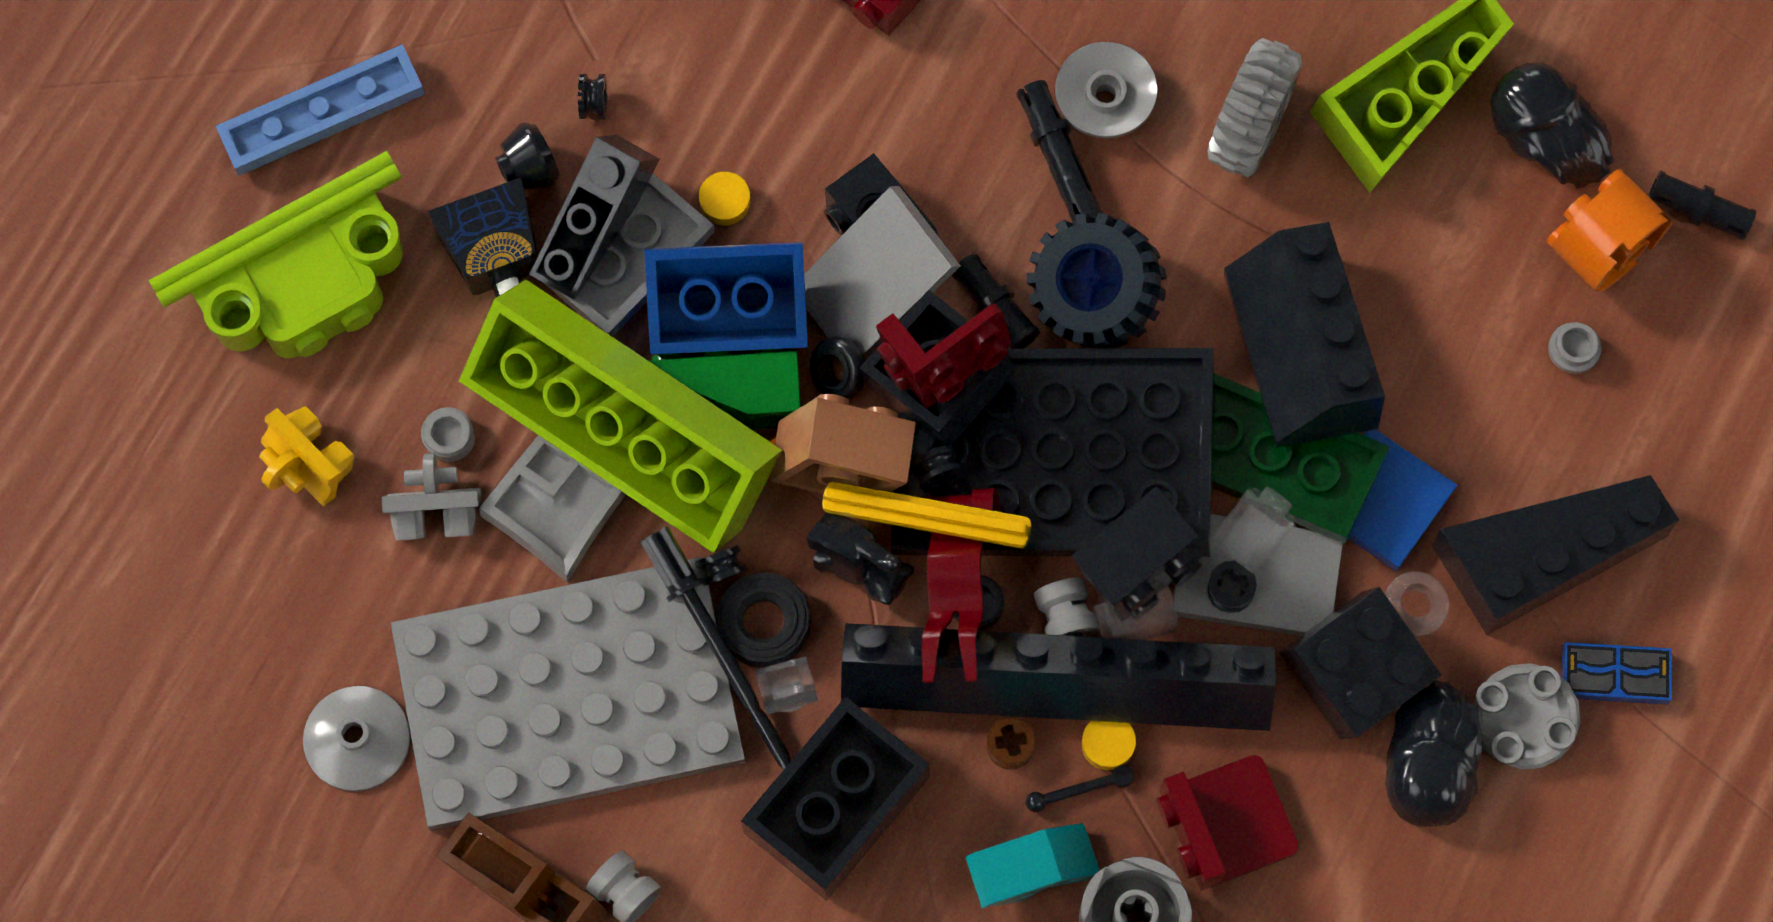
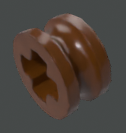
(1019, 729)

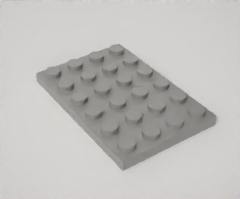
(562, 697)

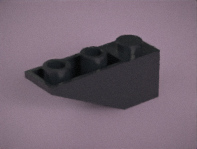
(593, 213)

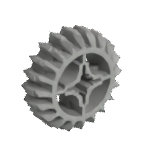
(1254, 107)

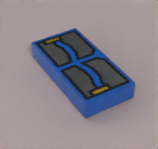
(1618, 672)

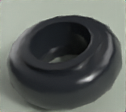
(822, 367)

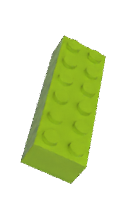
(619, 415)

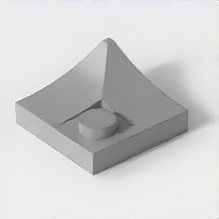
(551, 506)

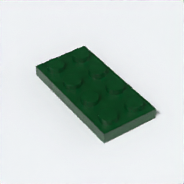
(1320, 478)

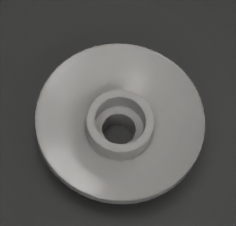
(1110, 69)
(367, 761)

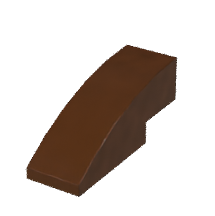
(516, 876)

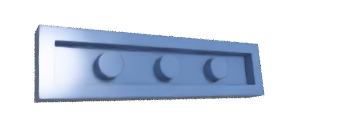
(320, 110)

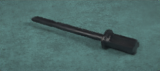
(681, 582)

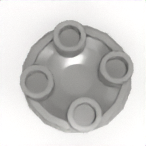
(1527, 716)

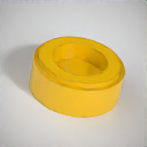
(724, 198)
(1108, 744)

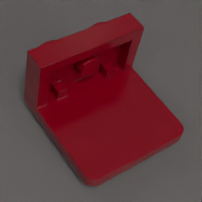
(945, 367)
(1227, 821)

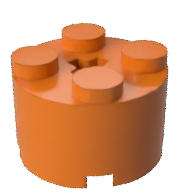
(1609, 231)

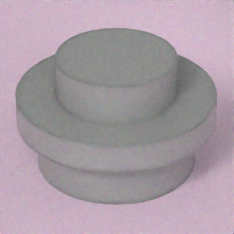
(1574, 348)

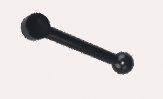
(1120, 777)

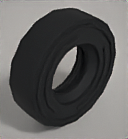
(772, 589)

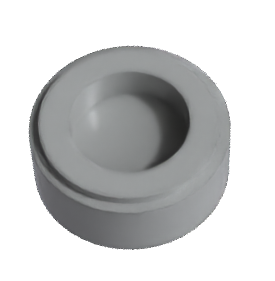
(448, 434)

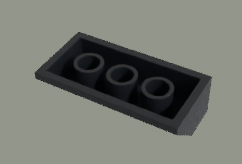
(1305, 337)

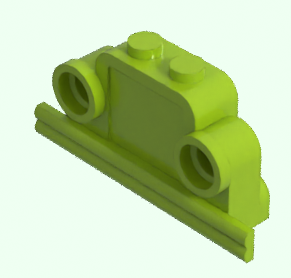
(297, 269)

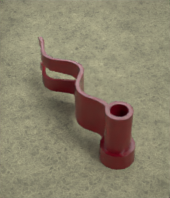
(955, 587)

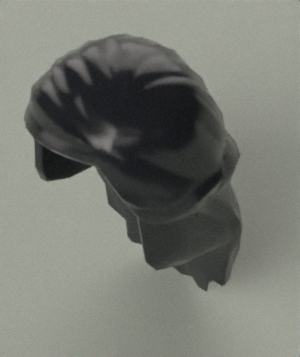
(1551, 124)
(1434, 756)

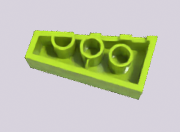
(1399, 92)

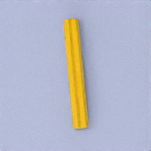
(927, 515)

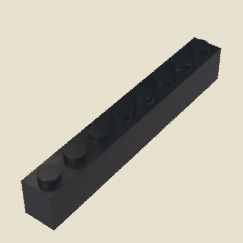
(1064, 678)

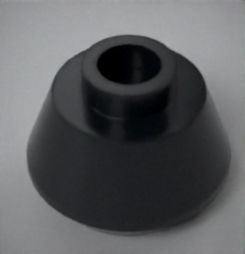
(528, 158)

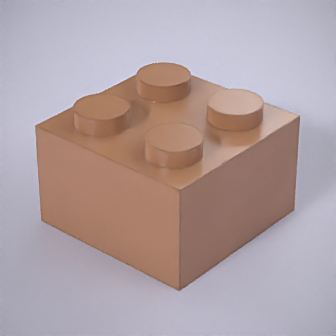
(843, 445)

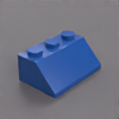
(726, 298)

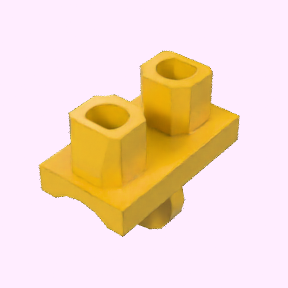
(297, 461)

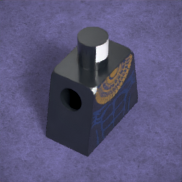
(489, 237)

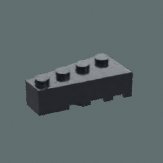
(1543, 550)

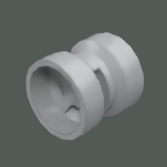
(1066, 608)
(619, 884)

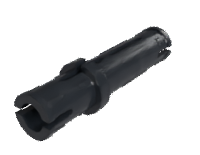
(1053, 139)

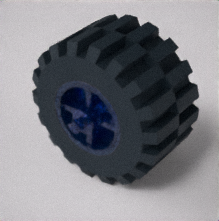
(1096, 281)

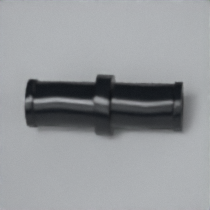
(1702, 205)
(986, 291)

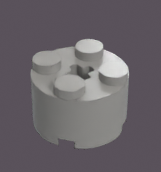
(1139, 884)

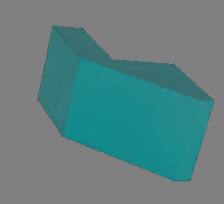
(1032, 864)

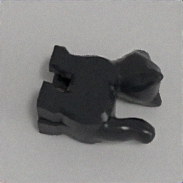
(857, 557)

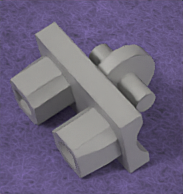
(457, 504)

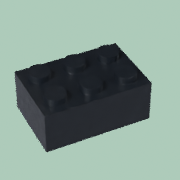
(836, 798)

